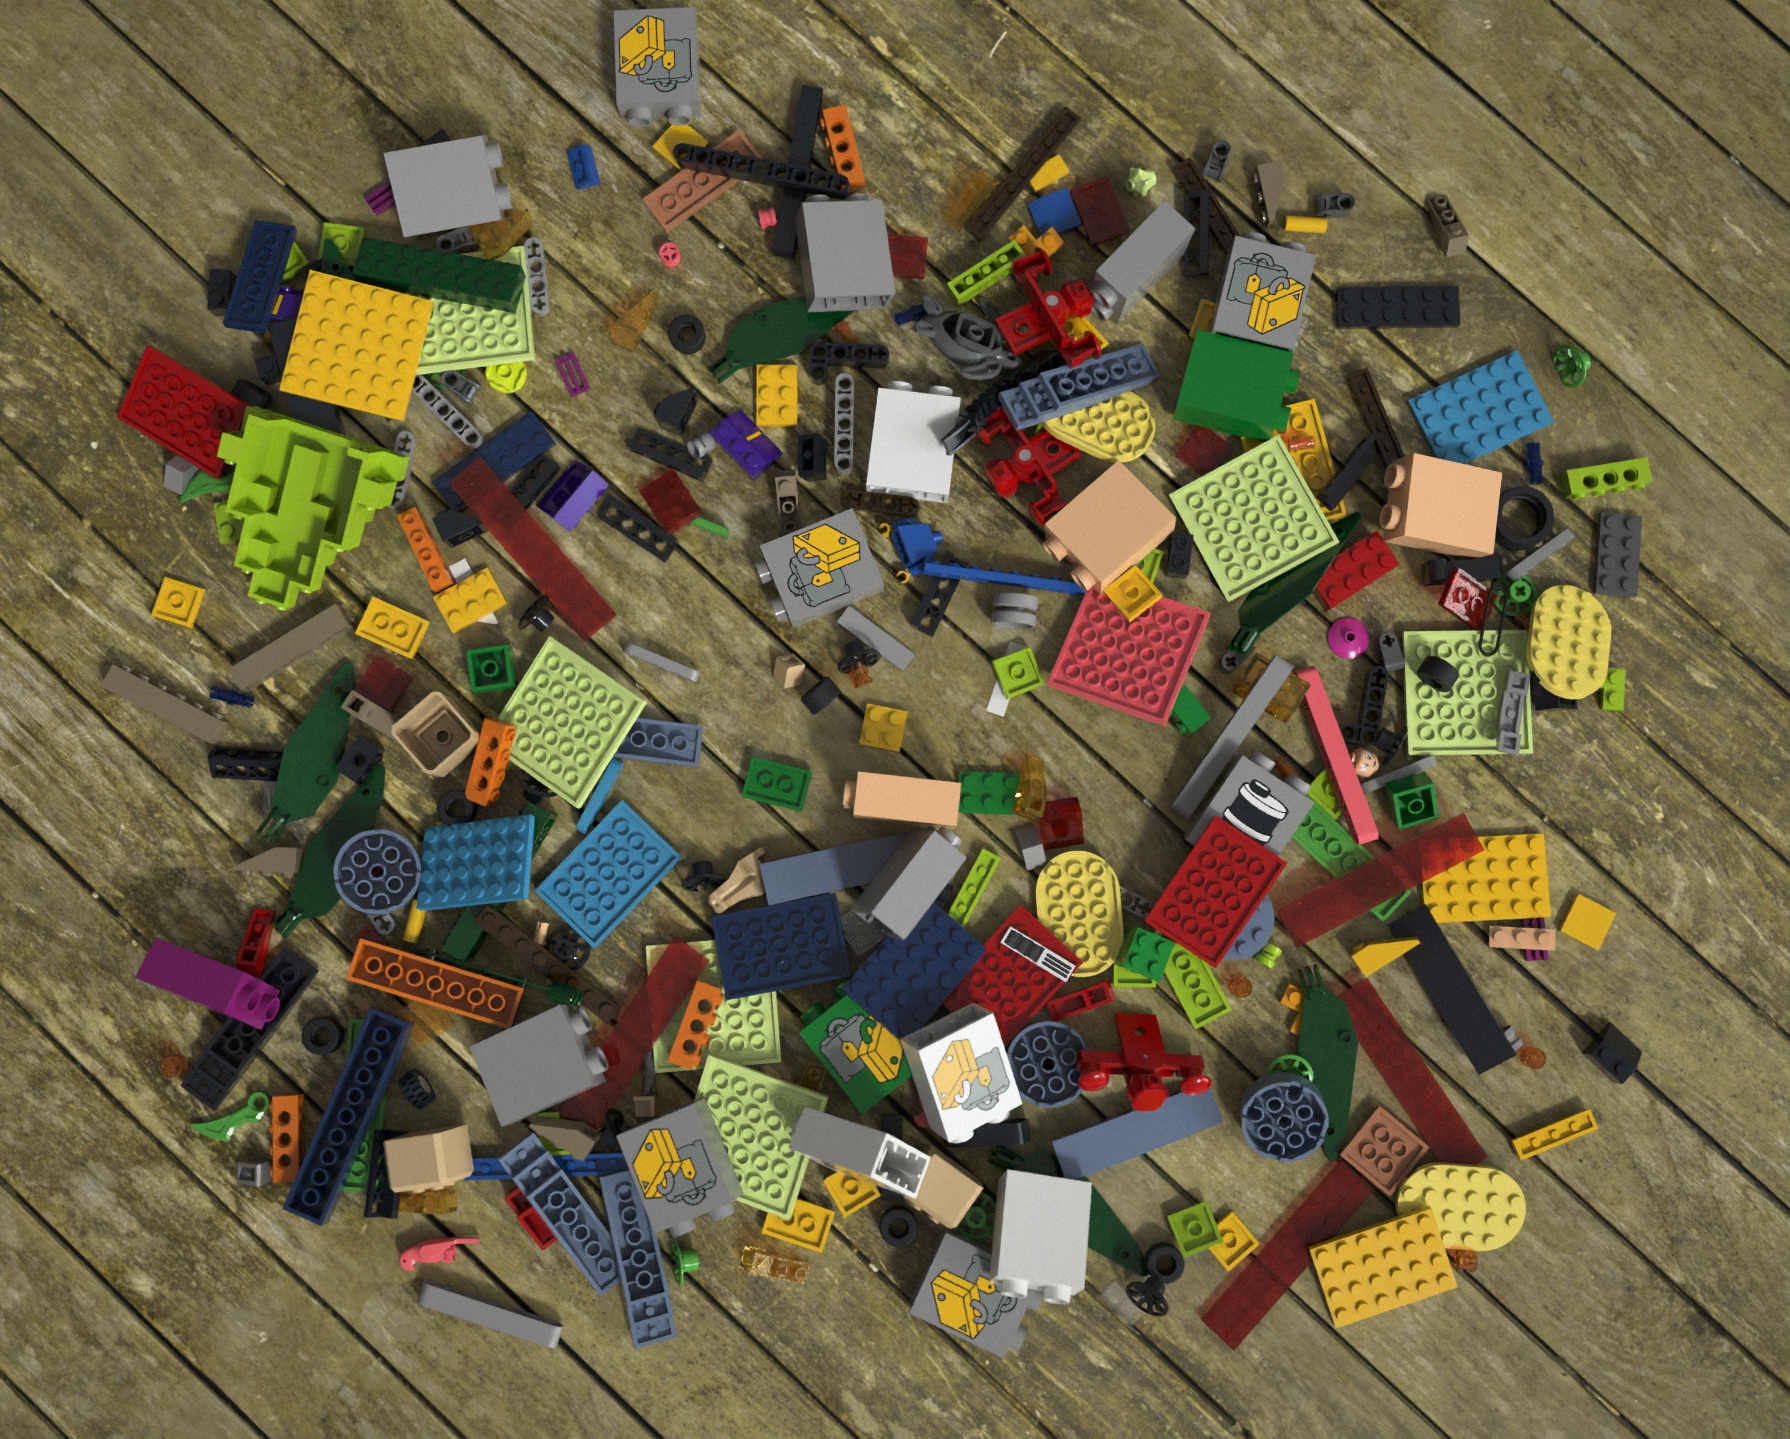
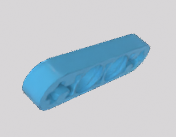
(599, 796)

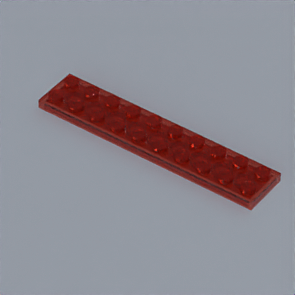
(532, 549)
(1379, 880)
(639, 1030)
(1409, 1078)
(1286, 1255)

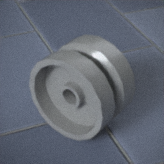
(1014, 611)

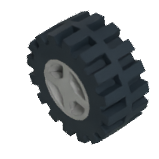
(417, 1088)

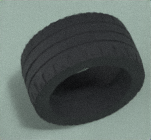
(1543, 511)

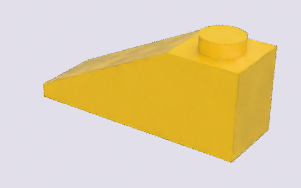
(1377, 954)

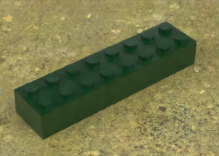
(439, 274)
(467, 935)

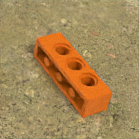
(838, 118)
(426, 550)
(482, 769)
(679, 1054)
(295, 1128)

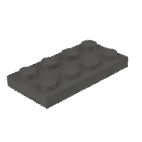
(1617, 555)

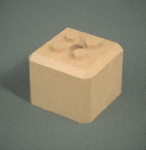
(420, 731)
(428, 1159)
(946, 1189)

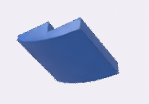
(1055, 211)

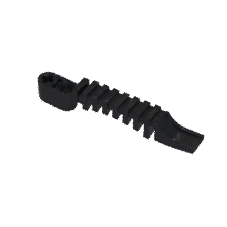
(975, 414)

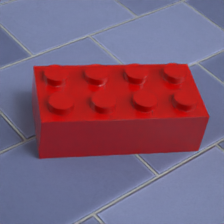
(1354, 570)

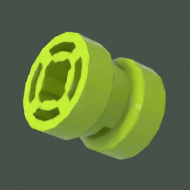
(1265, 959)

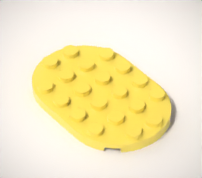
(1108, 430)
(1569, 642)
(1082, 908)
(1471, 1203)

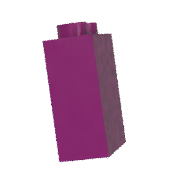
(209, 984)

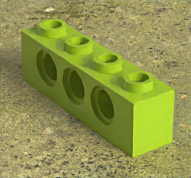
(984, 274)
(1637, 470)

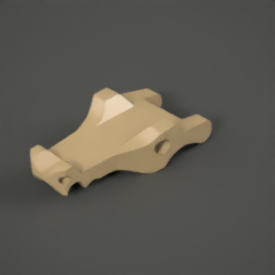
(742, 883)

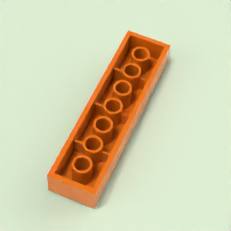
(435, 984)

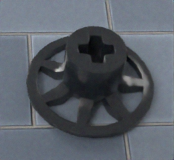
(539, 618)
(856, 655)
(1388, 741)
(534, 790)
(702, 875)
(567, 948)
(612, 1128)
(1150, 1293)

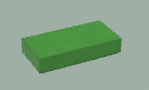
(710, 527)

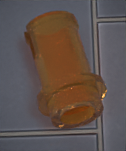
(846, 332)
(1301, 443)
(1524, 623)
(1283, 766)

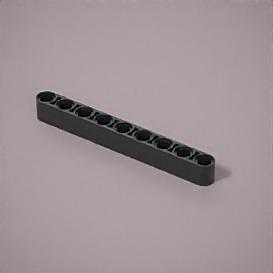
(800, 155)
(754, 164)

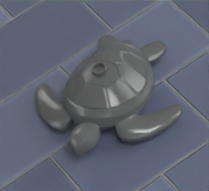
(967, 339)

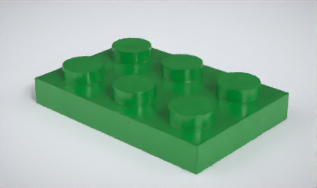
(777, 784)
(987, 792)

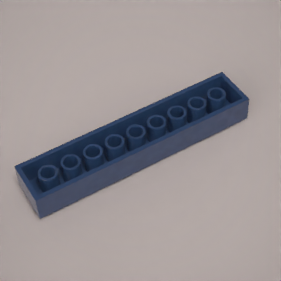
(348, 1116)

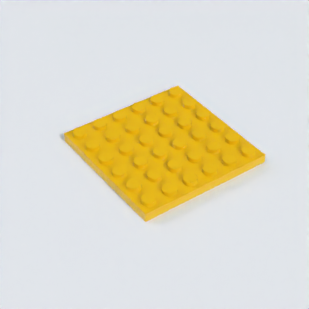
(356, 346)

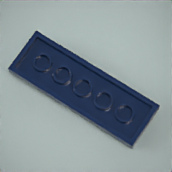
(260, 276)
(504, 455)

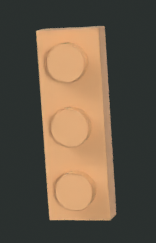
(1522, 938)

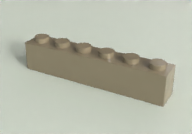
(290, 648)
(164, 704)

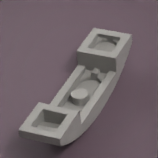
(1510, 712)

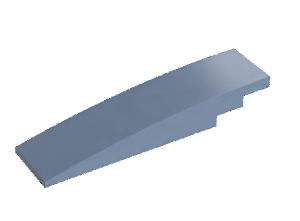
(1070, 390)
(662, 743)
(827, 869)
(1134, 1133)
(562, 1210)
(637, 1262)

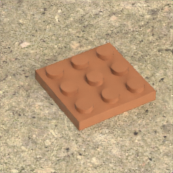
(1383, 1150)

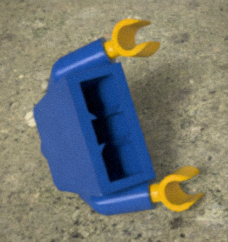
(914, 544)

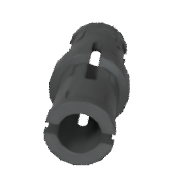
(648, 1073)

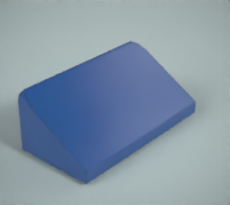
(583, 167)

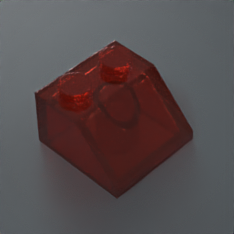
(1061, 824)

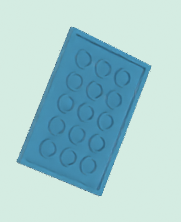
(1481, 410)
(476, 863)
(608, 874)

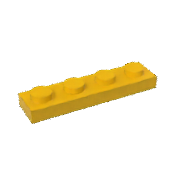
(1554, 1134)

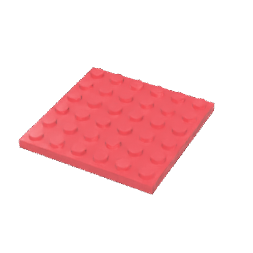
(1127, 663)

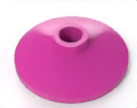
(1341, 645)

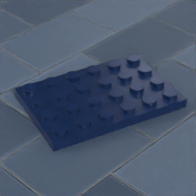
(781, 946)
(914, 976)

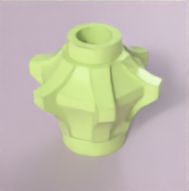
(1140, 181)

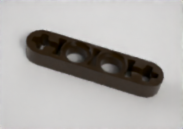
(879, 505)

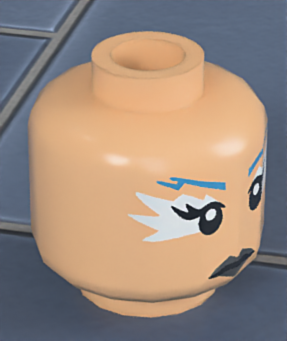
(1364, 762)

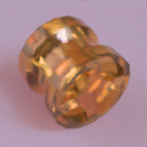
(860, 677)
(1244, 987)
(1537, 1060)
(169, 1064)
(1465, 1260)

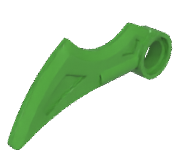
(205, 483)
(223, 1127)

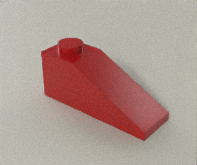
(256, 943)

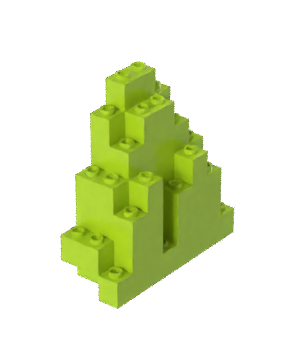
(301, 499)

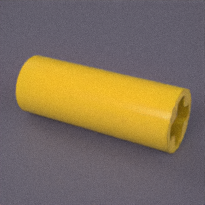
(1305, 224)
(414, 924)

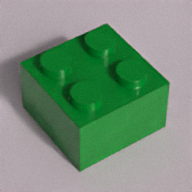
(491, 669)
(1187, 713)
(1411, 800)
(1144, 953)

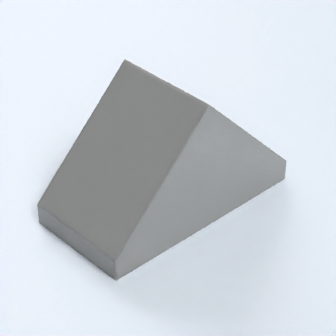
(178, 474)
(1031, 847)
(253, 1172)

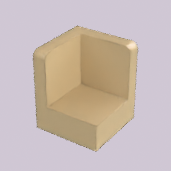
(788, 671)
(645, 1105)

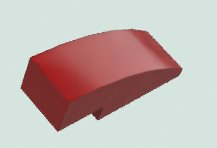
(1081, 1000)
(529, 1218)

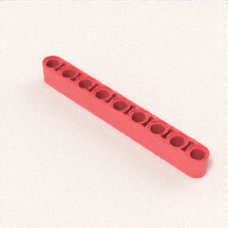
(1337, 759)

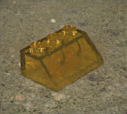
(1286, 698)

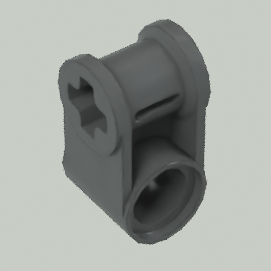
(1216, 164)
(1329, 205)
(457, 241)
(461, 387)
(1389, 654)
(1235, 658)

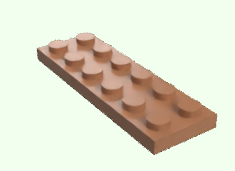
(693, 189)

